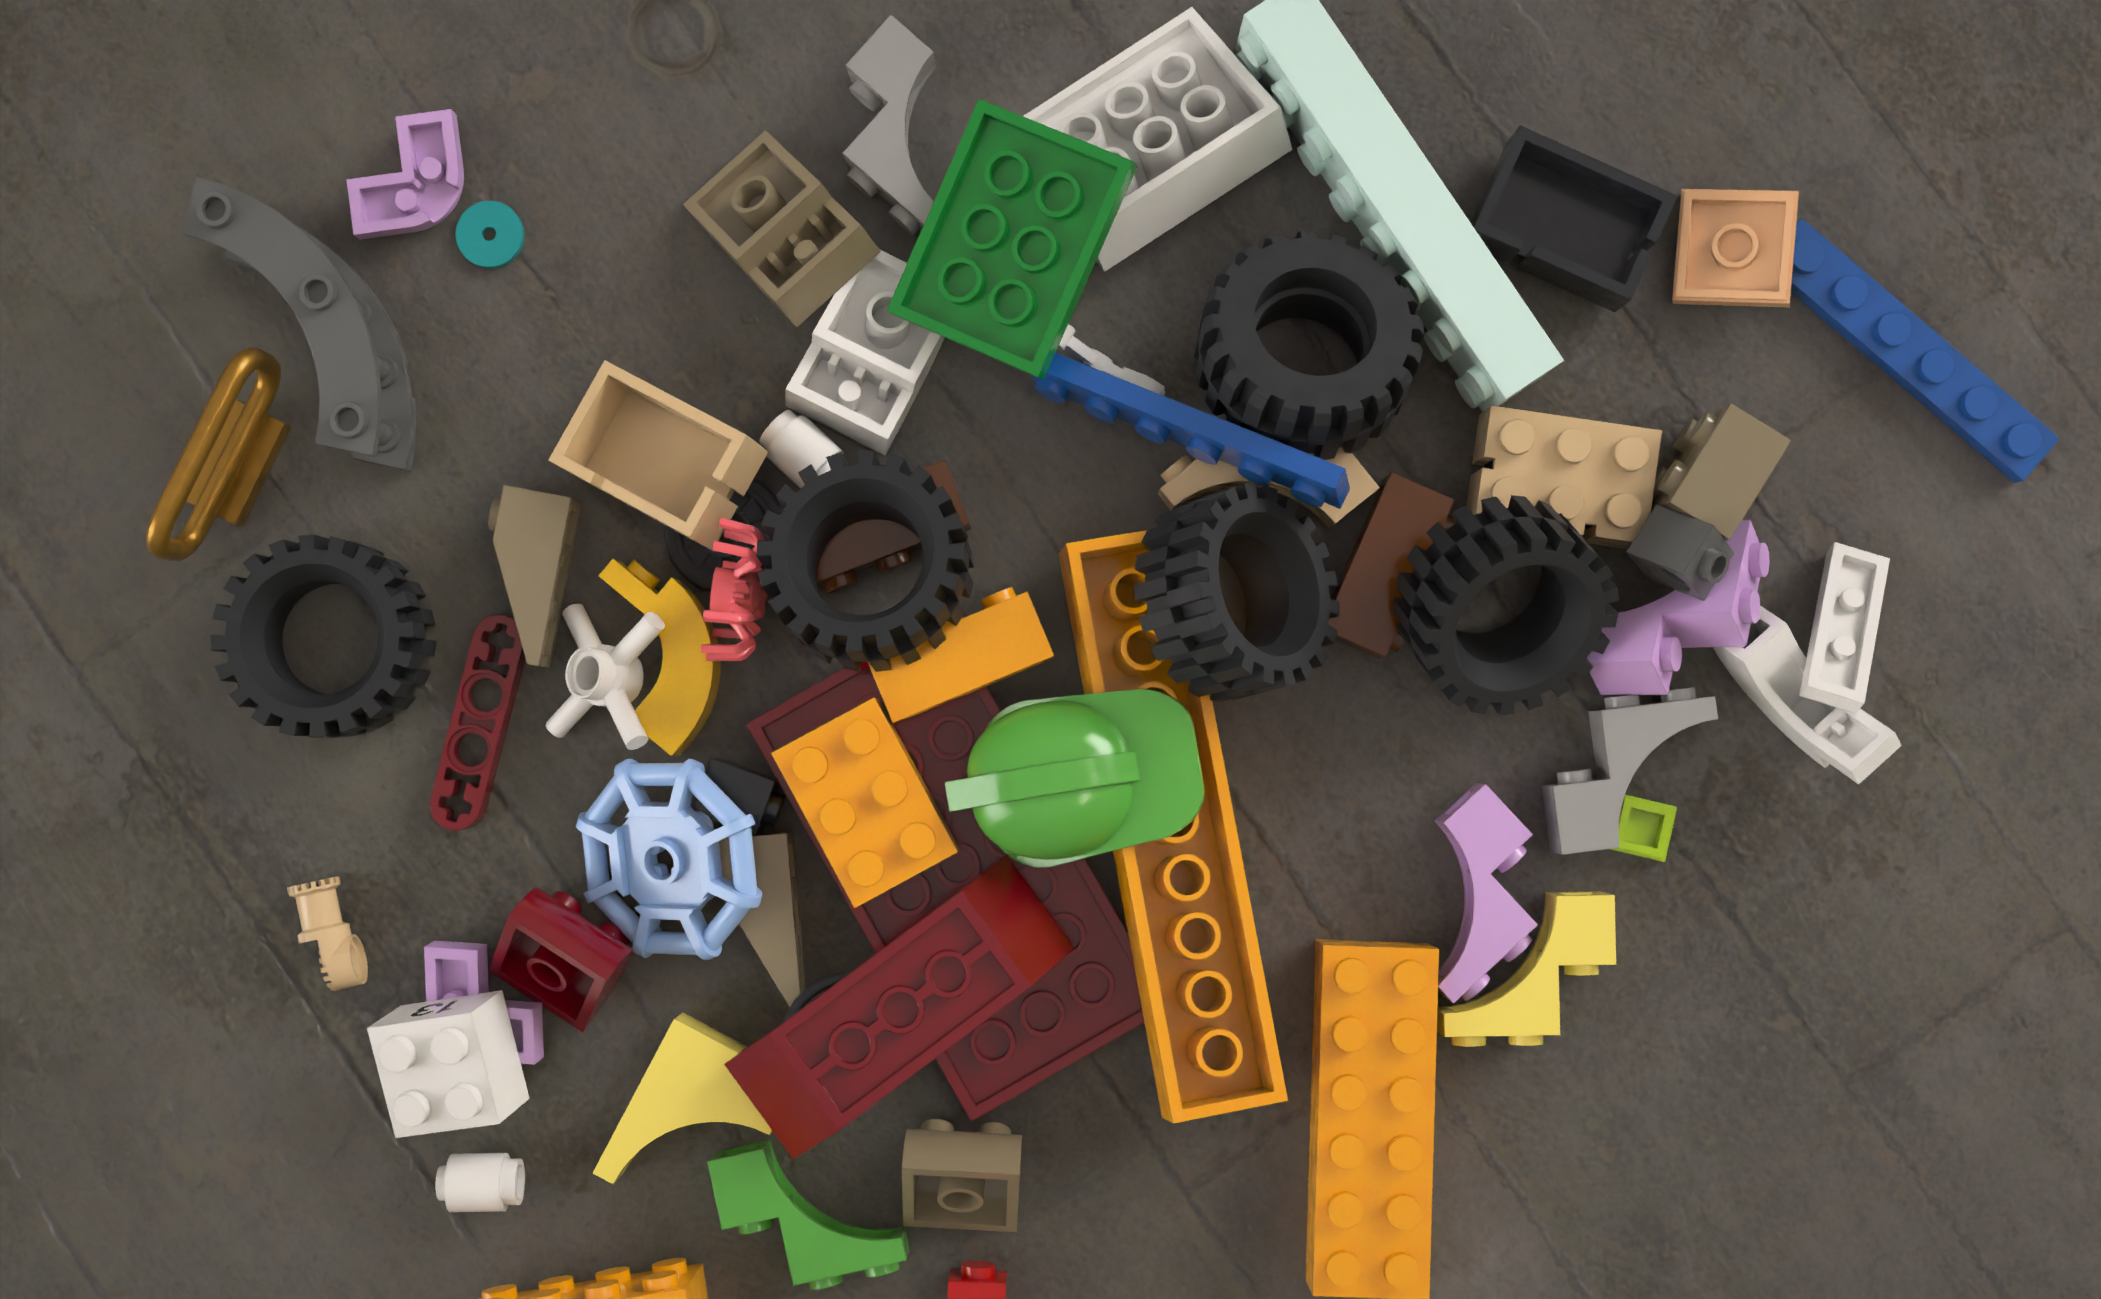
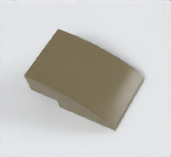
(782, 228)

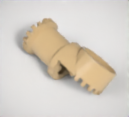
(322, 921)

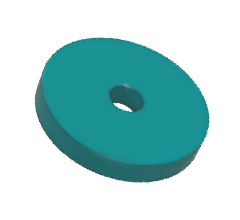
(479, 219)

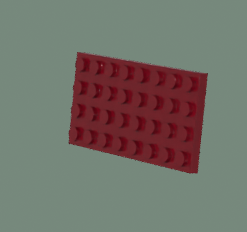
(1071, 1008)

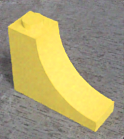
(680, 1089)

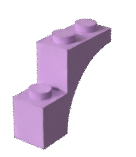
(1651, 638)
(1493, 923)

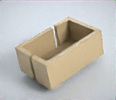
(658, 454)
(1578, 466)

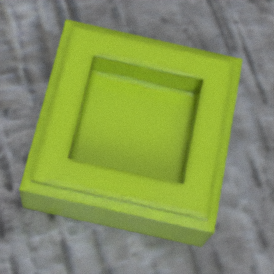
(1645, 828)

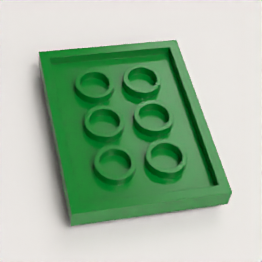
(1012, 238)

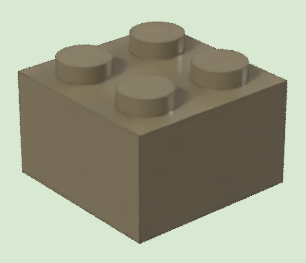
(1719, 467)

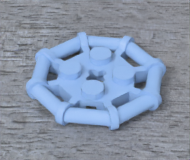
(694, 850)

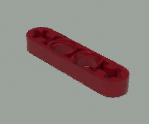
(470, 719)

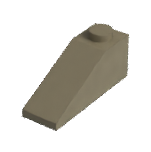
(535, 553)
(775, 923)

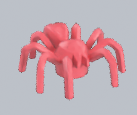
(736, 594)

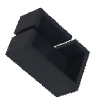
(1571, 218)

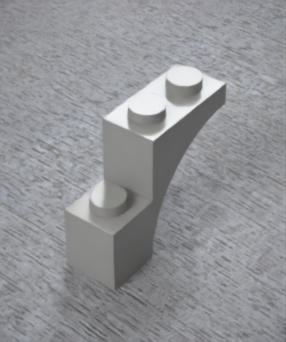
(890, 75)
(1586, 811)

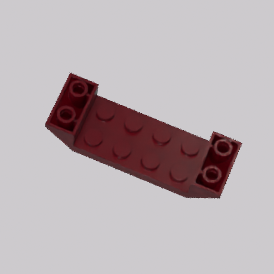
(900, 1008)

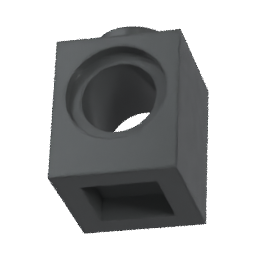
(1680, 552)

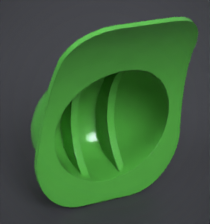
(1082, 775)

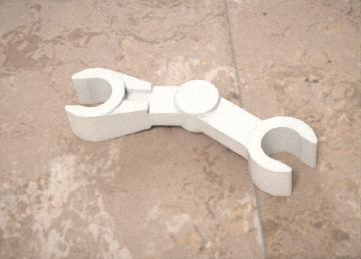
(1101, 362)

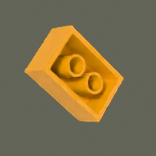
(866, 801)

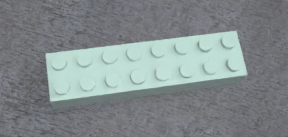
(1395, 200)

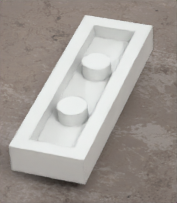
(1845, 627)

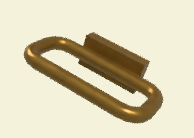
(222, 459)

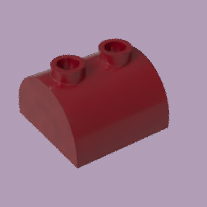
(560, 956)

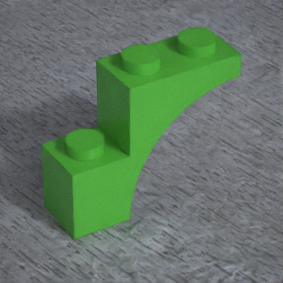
(818, 1248)

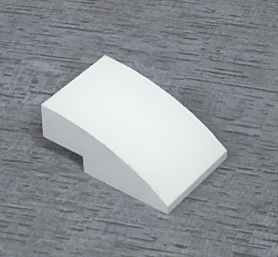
(864, 360)

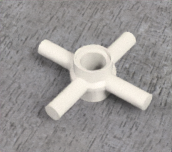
(605, 675)

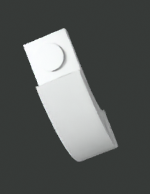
(1772, 676)

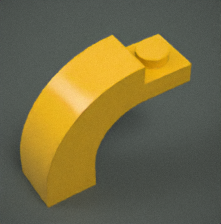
(687, 682)

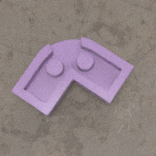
(423, 190)
(462, 970)

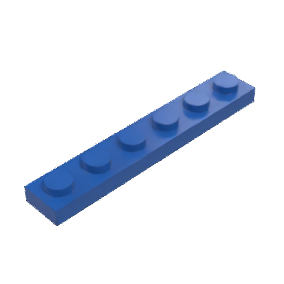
(1917, 357)
(1204, 435)

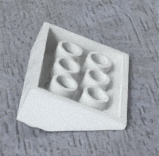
(1182, 116)

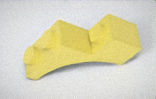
(1573, 933)

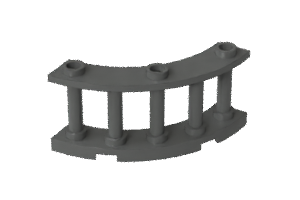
(353, 342)

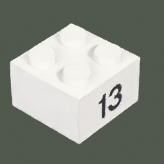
(448, 1064)

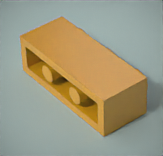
(974, 655)

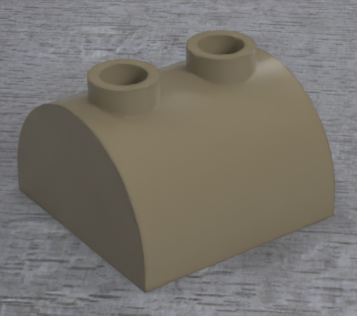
(961, 1177)

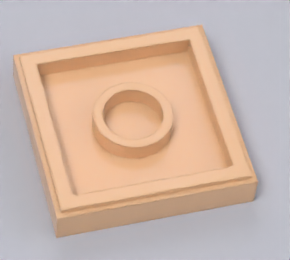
(1735, 247)

